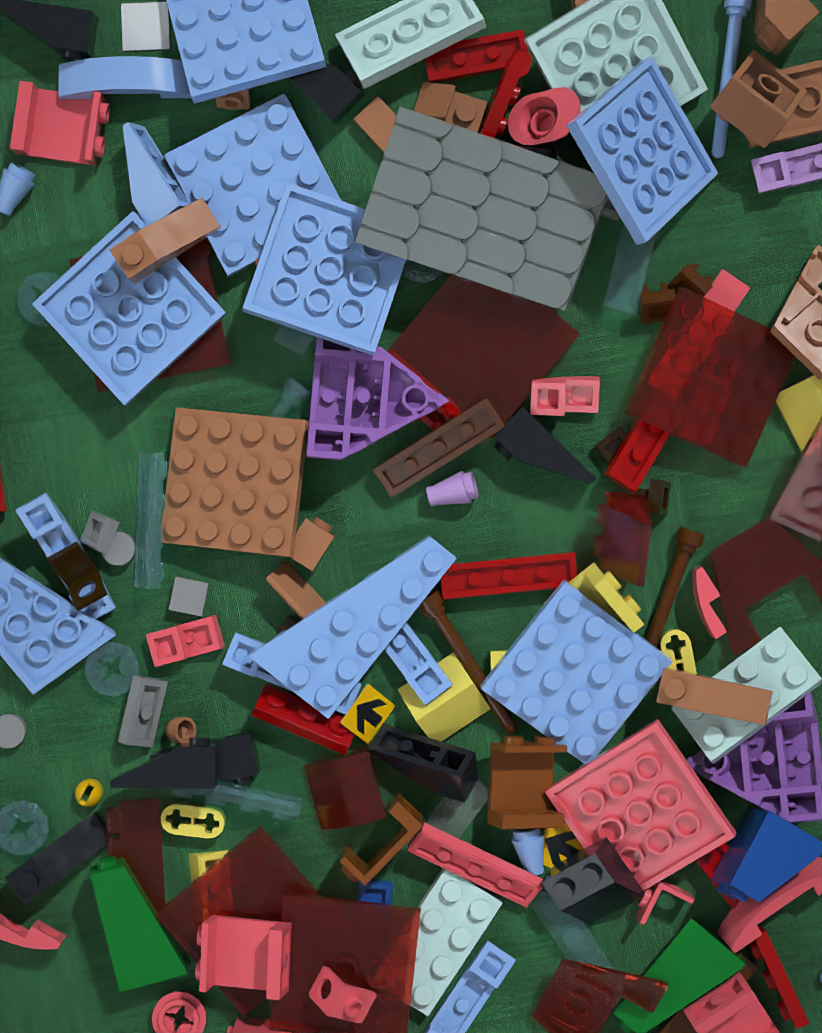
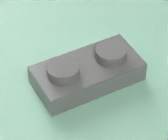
(142, 711)

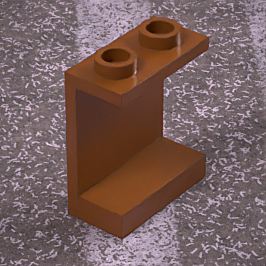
(518, 783)
(412, 822)

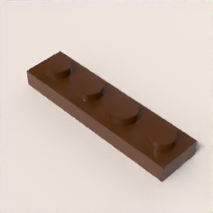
(439, 446)

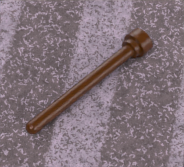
(687, 543)
(434, 609)

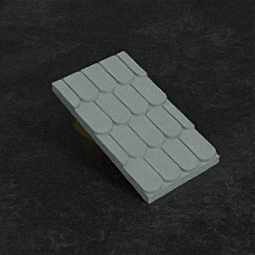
(482, 209)

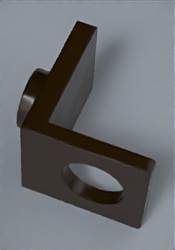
(78, 571)

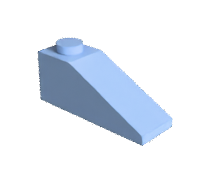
(151, 180)

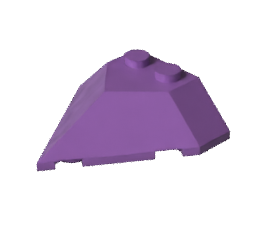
(361, 399)
(776, 765)

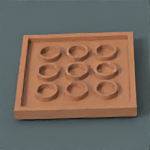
(234, 481)

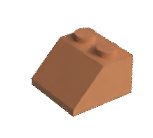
(781, 22)
(758, 99)

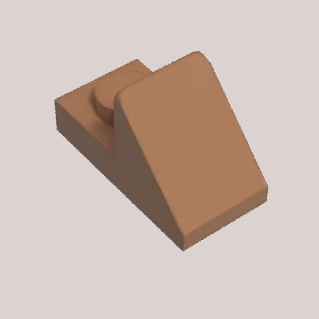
(450, 106)

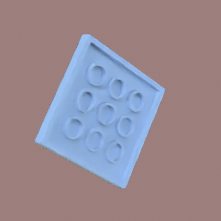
(243, 43)
(642, 150)
(243, 174)
(318, 275)
(123, 327)
(575, 672)

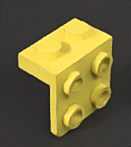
(604, 591)

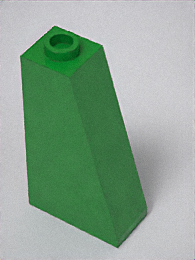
(135, 937)
(691, 967)

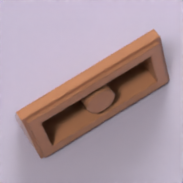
(294, 590)

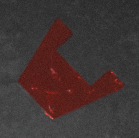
(754, 567)
(585, 994)

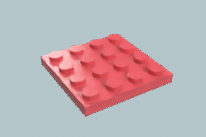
(644, 804)

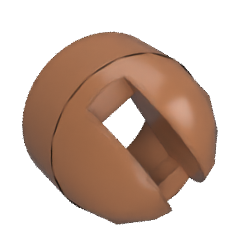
(181, 729)

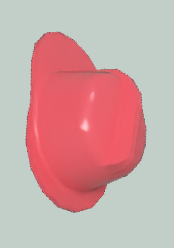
(543, 116)

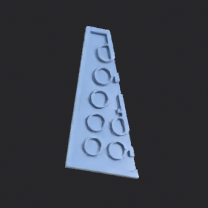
(42, 630)
(342, 638)

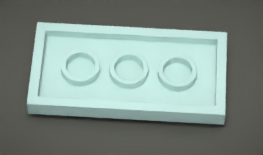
(406, 35)
(768, 665)
(450, 925)

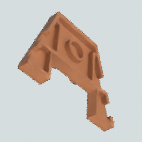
(801, 317)

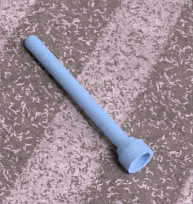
(736, 11)

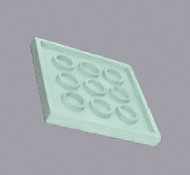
(605, 40)

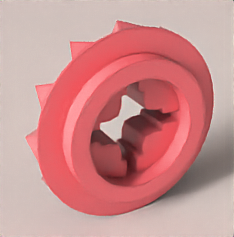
(171, 1003)

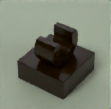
(657, 496)

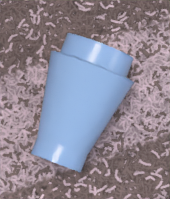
(14, 186)
(530, 849)

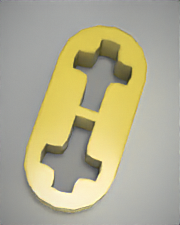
(685, 651)
(193, 828)

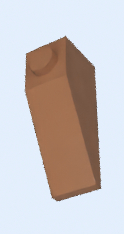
(164, 240)
(714, 696)

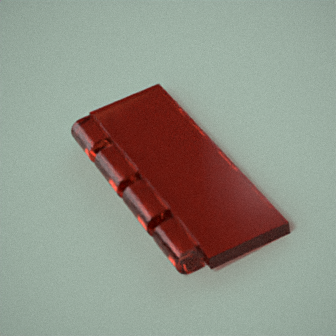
(139, 843)

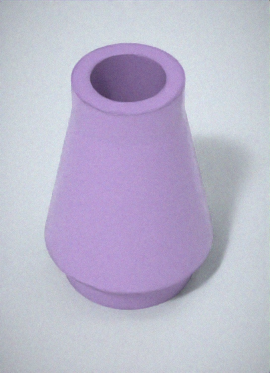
(454, 490)

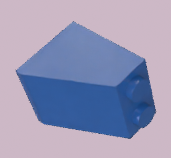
(763, 856)

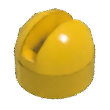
(94, 797)

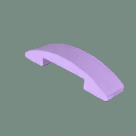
(788, 169)

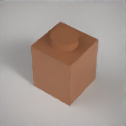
(312, 542)

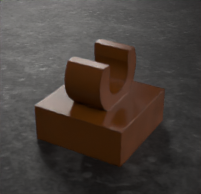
(691, 280)
(656, 304)

